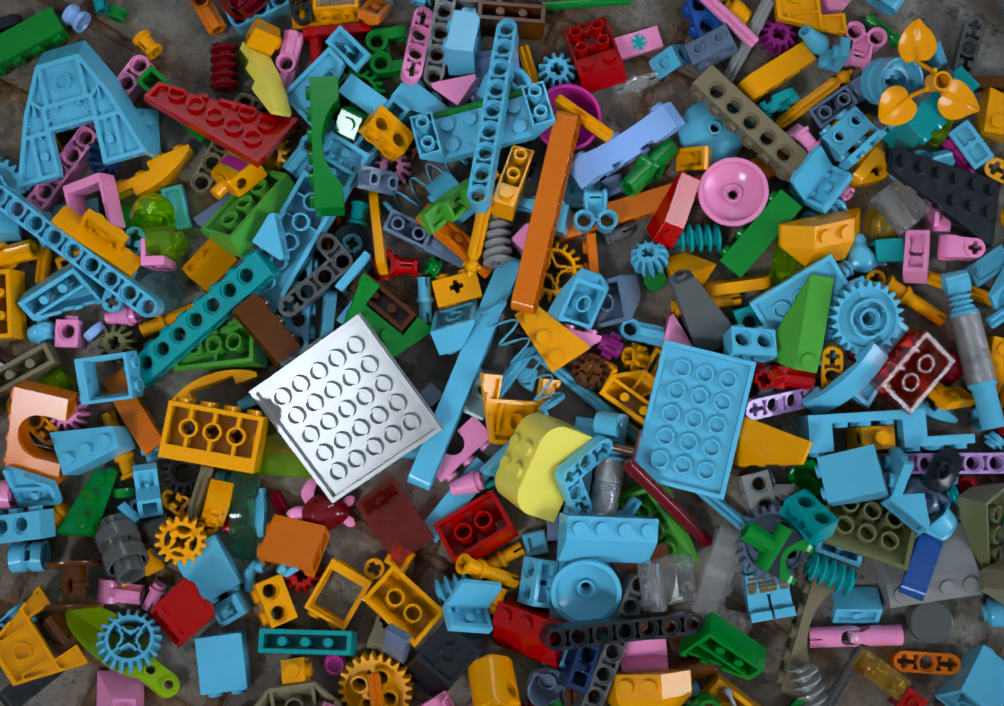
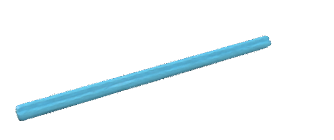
(632, 432)

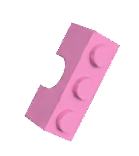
(474, 437)

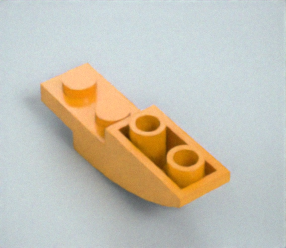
(160, 173)

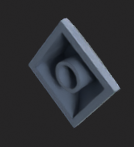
(619, 302)

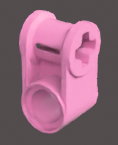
(956, 248)

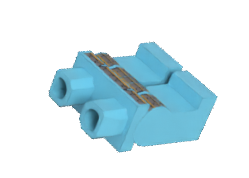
(766, 598)

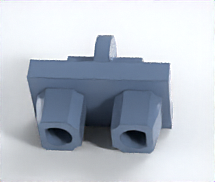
(376, 180)
(933, 499)

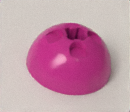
(581, 98)

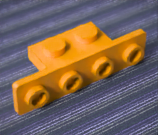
(99, 237)

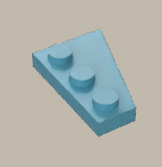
(326, 65)

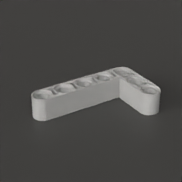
(435, 45)

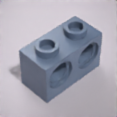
(711, 48)

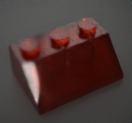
(912, 370)

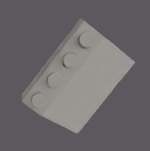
(953, 576)

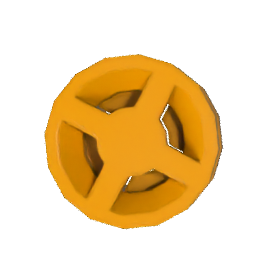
(60, 513)

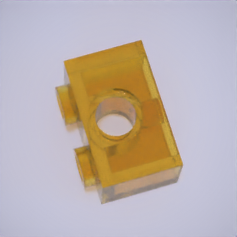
(881, 674)

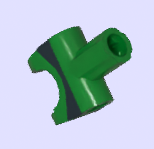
(774, 548)

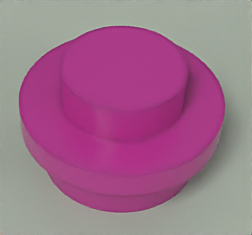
(334, 664)

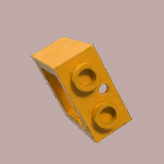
(348, 571)

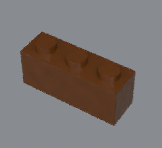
(528, 17)
(388, 306)
(266, 329)

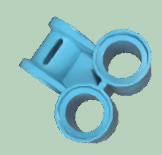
(594, 209)

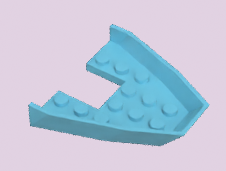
(70, 91)

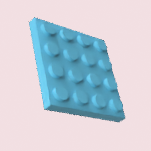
(776, 301)

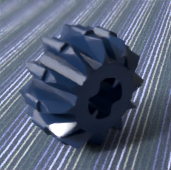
(96, 162)

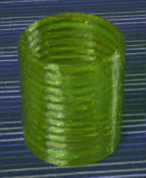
(59, 378)

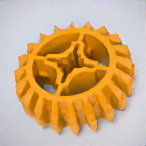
(562, 268)

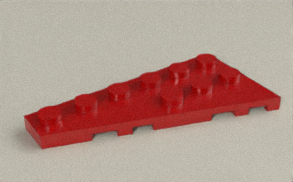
(227, 123)

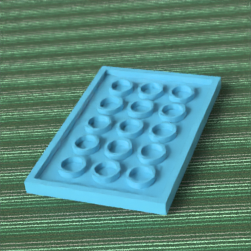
(694, 418)

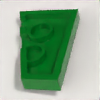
(89, 506)

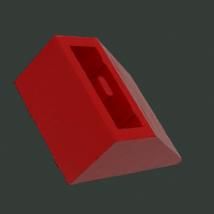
(595, 55)
(182, 612)

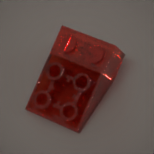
(395, 520)

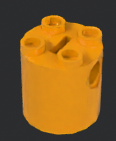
(493, 681)

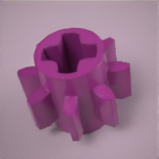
(610, 346)

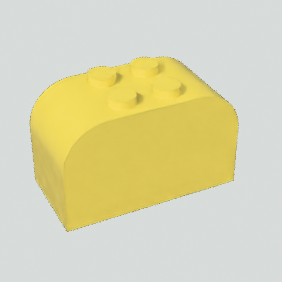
(531, 460)

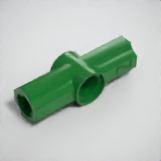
(649, 168)

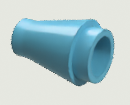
(814, 40)

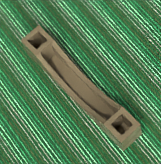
(796, 649)

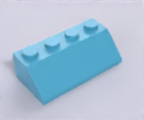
(606, 537)

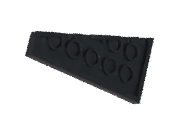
(954, 192)

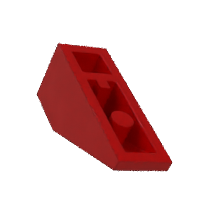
(674, 210)

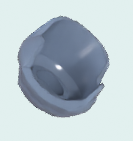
(543, 687)

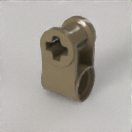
(377, 635)

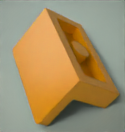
(208, 264)

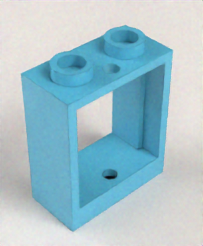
(88, 378)

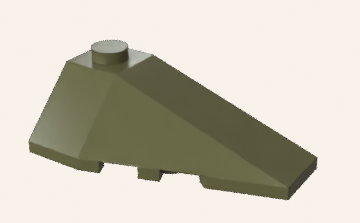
(981, 518)

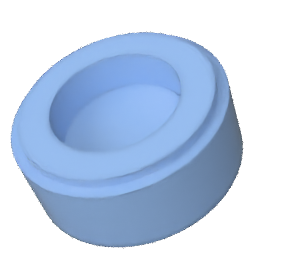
(93, 333)

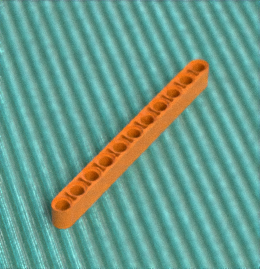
(644, 204)

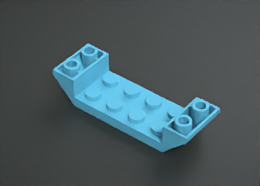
(456, 135)

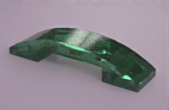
(243, 515)

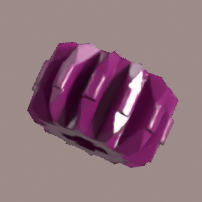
(777, 45)

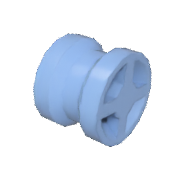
(76, 18)

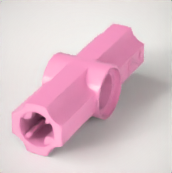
(290, 51)

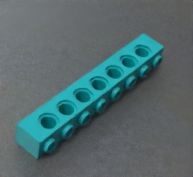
(263, 273)

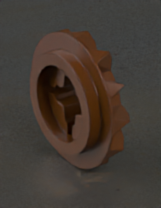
(599, 366)

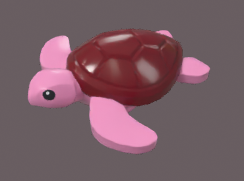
(320, 510)

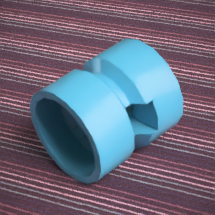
(28, 556)

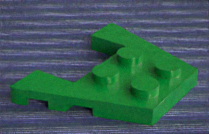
(390, 337)

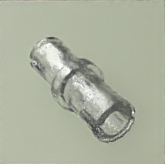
(636, 83)

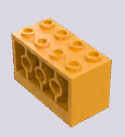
(202, 446)

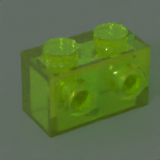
(166, 241)

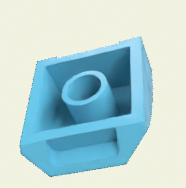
(580, 299)

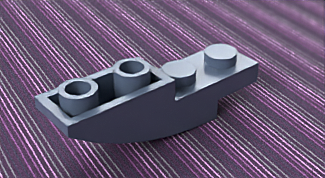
(845, 97)
(414, 234)

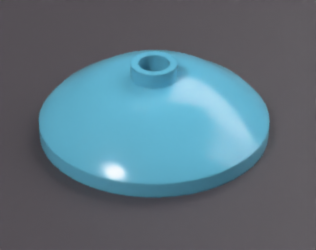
(698, 133)
(589, 602)

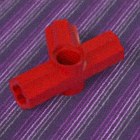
(779, 376)

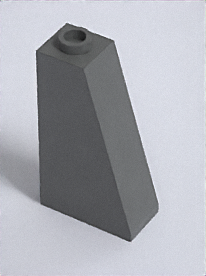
(698, 312)

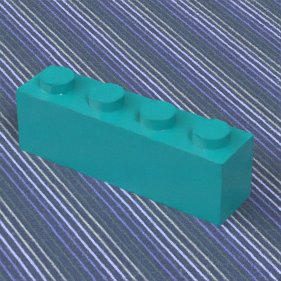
(307, 642)

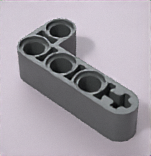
(314, 278)

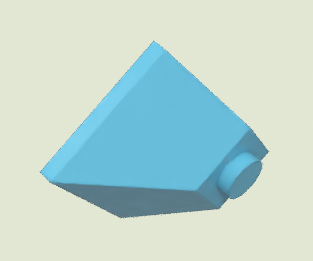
(452, 326)

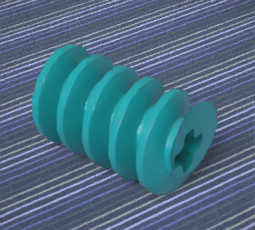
(700, 237)
(831, 572)

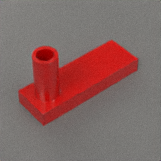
(318, 34)

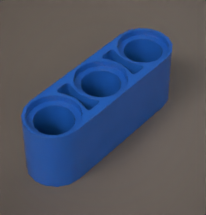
(921, 567)

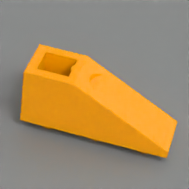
(511, 183)

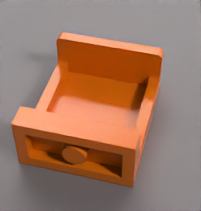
(293, 544)

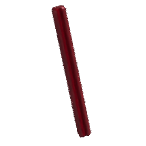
(657, 492)

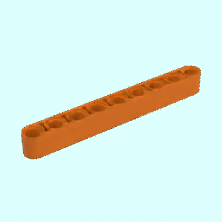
(546, 212)

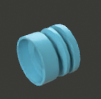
(894, 71)

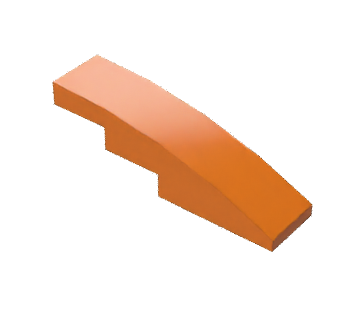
(134, 414)

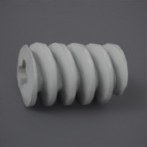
(495, 243)
(809, 684)

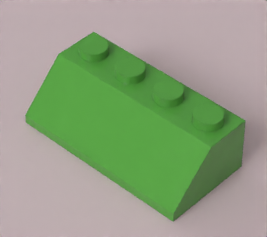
(241, 217)

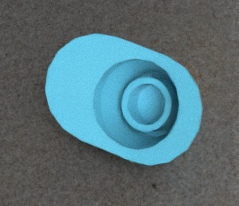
(942, 523)

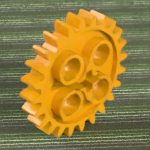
(396, 681)

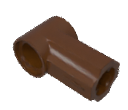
(59, 630)

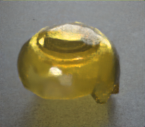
(877, 226)

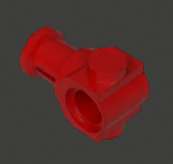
(397, 267)

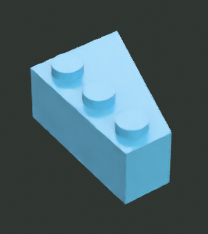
(91, 447)

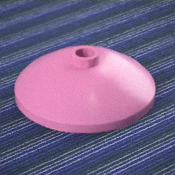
(733, 176)

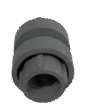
(121, 548)

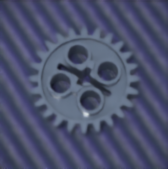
(767, 520)

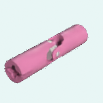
(869, 635)

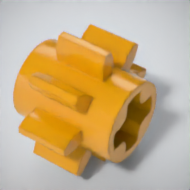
(635, 357)

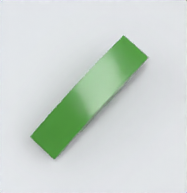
(447, 207)

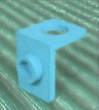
(669, 60)

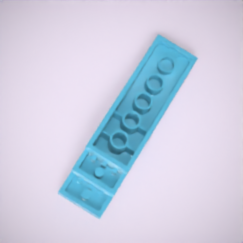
(300, 221)

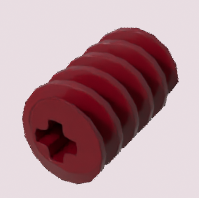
(223, 67)

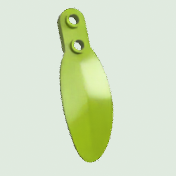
(85, 626)

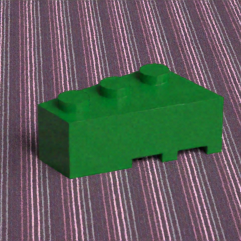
(726, 647)

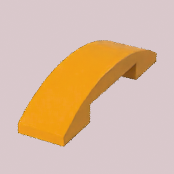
(240, 377)

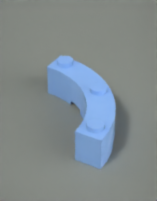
(626, 147)

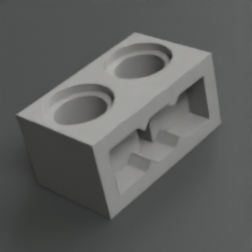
(753, 497)

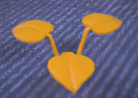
(956, 98)

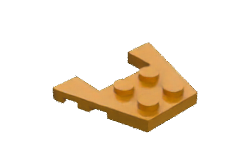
(809, 13)
(505, 414)
(24, 650)

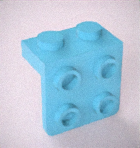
(819, 181)
(468, 606)

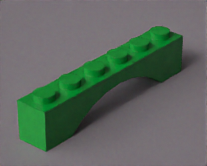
(324, 102)

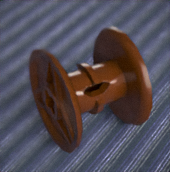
(74, 584)

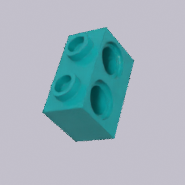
(809, 517)

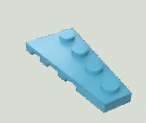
(862, 147)

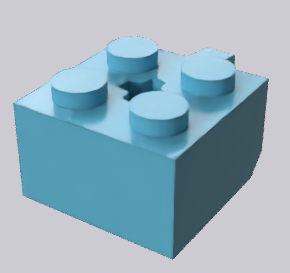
(463, 42)

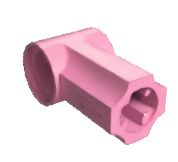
(111, 592)

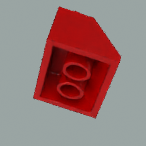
(476, 528)
(518, 630)

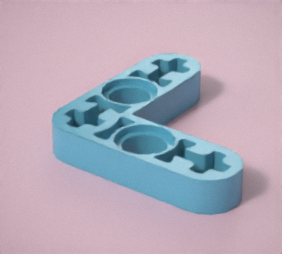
(570, 472)

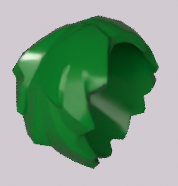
(805, 477)

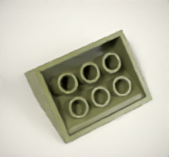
(872, 533)

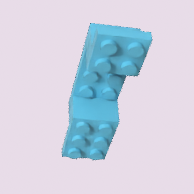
(908, 429)

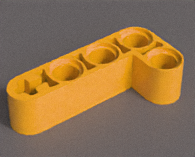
(776, 72)

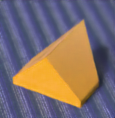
(697, 266)

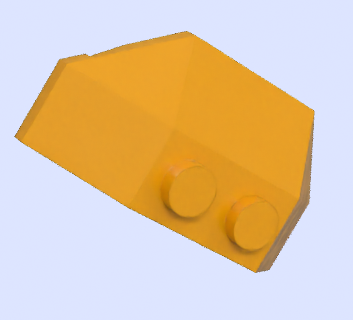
(819, 235)
(629, 393)
(650, 688)

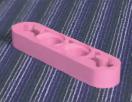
(416, 45)

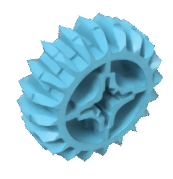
(137, 634)

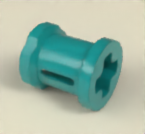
(359, 213)

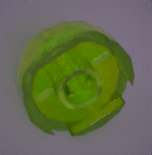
(152, 211)

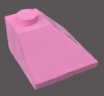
(118, 689)

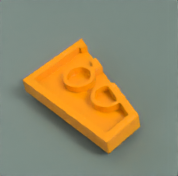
(551, 338)

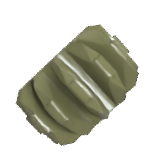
(122, 336)

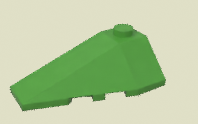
(804, 325)
(224, 350)
(669, 529)

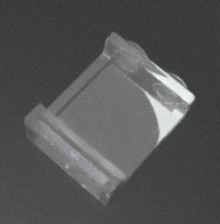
(900, 206)
(666, 581)

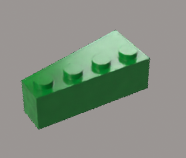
(759, 233)

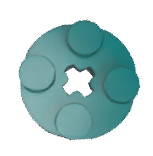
(780, 102)

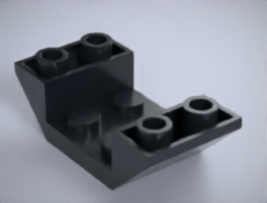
(445, 658)

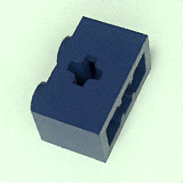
(579, 668)

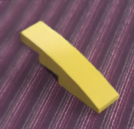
(267, 82)

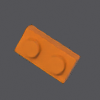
(374, 11)
(589, 248)

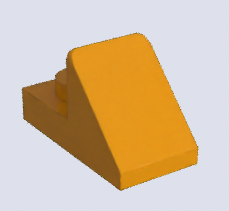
(694, 158)

